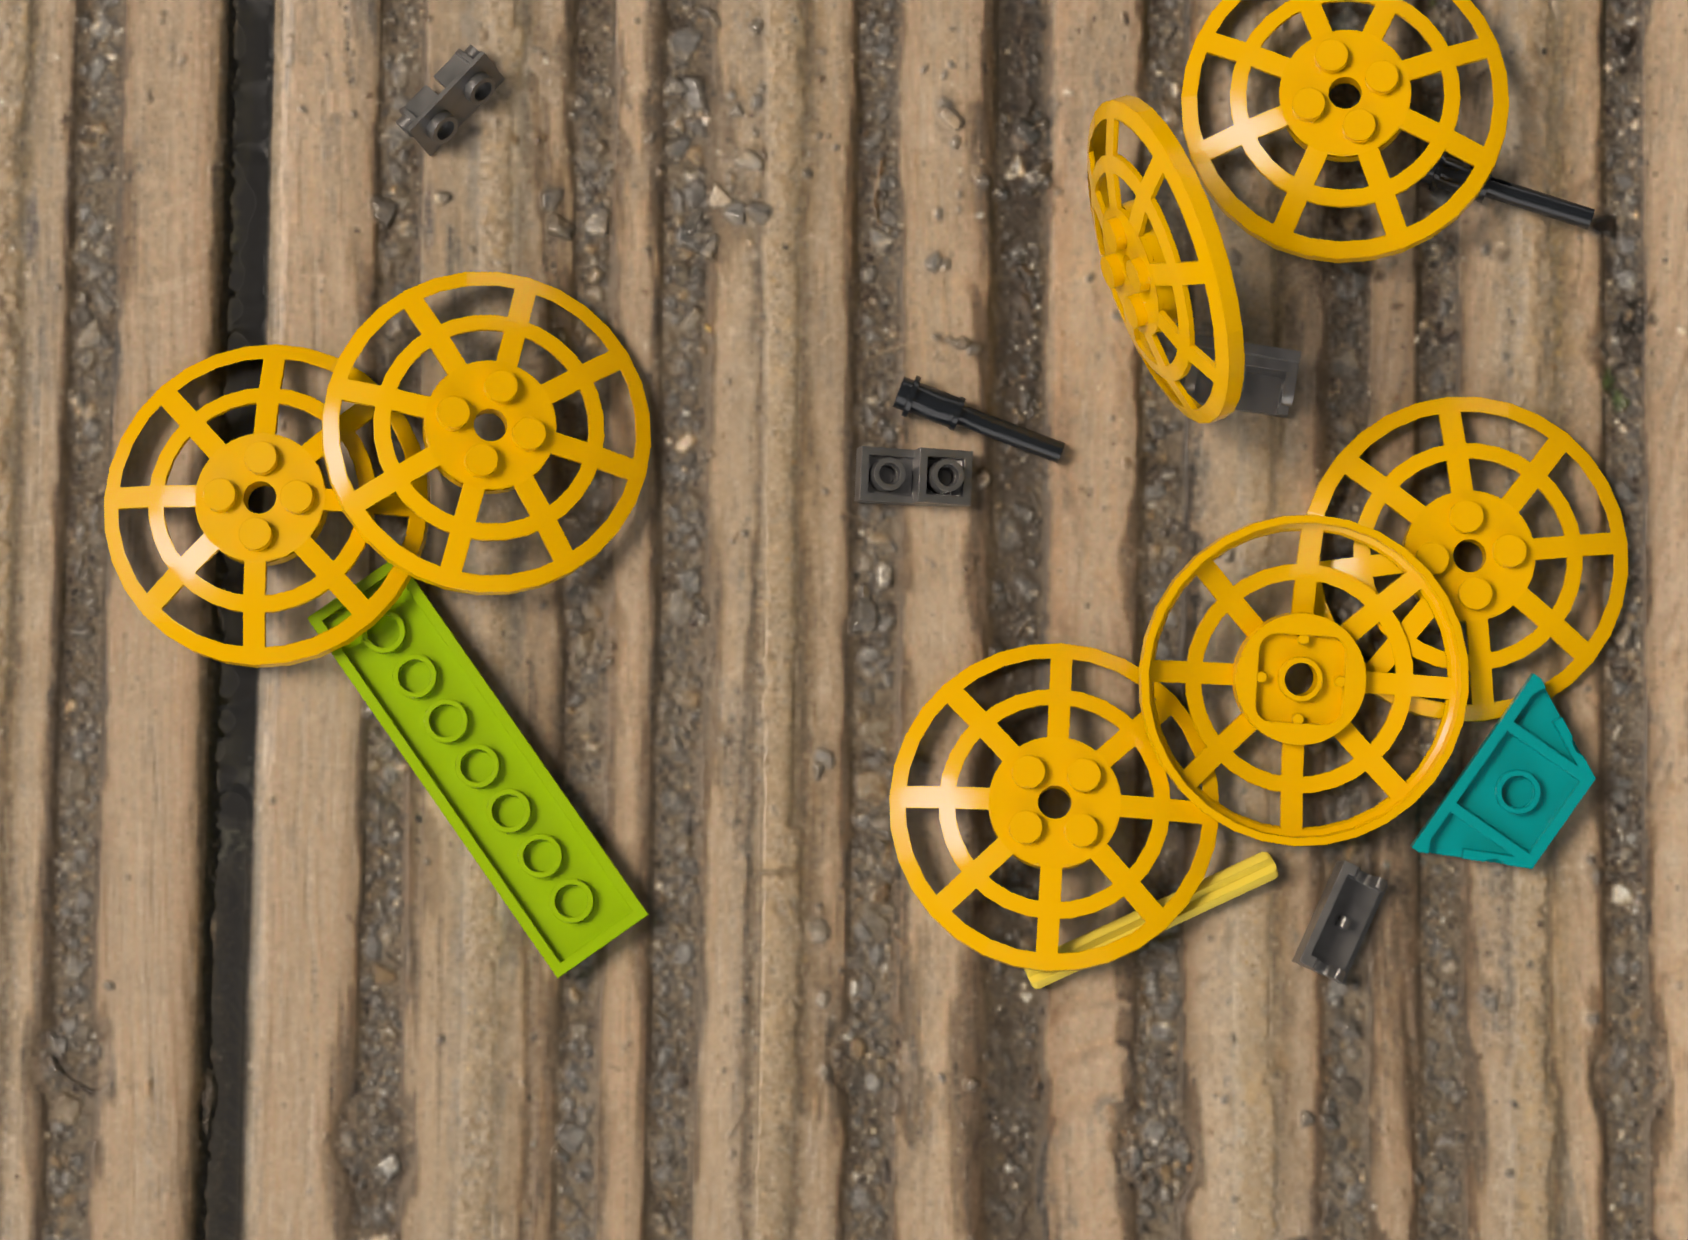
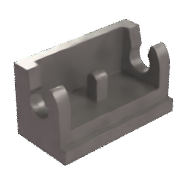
(1267, 383)
(1340, 921)

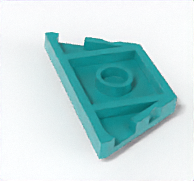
(1513, 788)

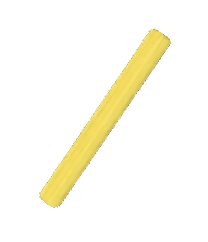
(1211, 892)

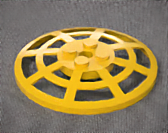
(1344, 133)
(1145, 265)
(481, 464)
(1499, 533)
(251, 537)
(1336, 687)
(1031, 835)

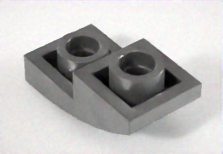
(913, 476)

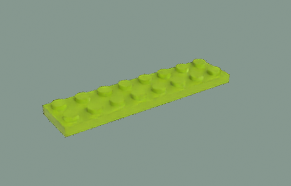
(485, 777)

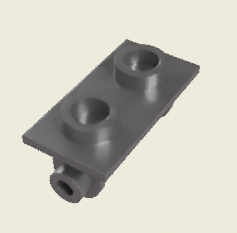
(468, 83)

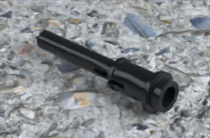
(1452, 173)
(950, 411)

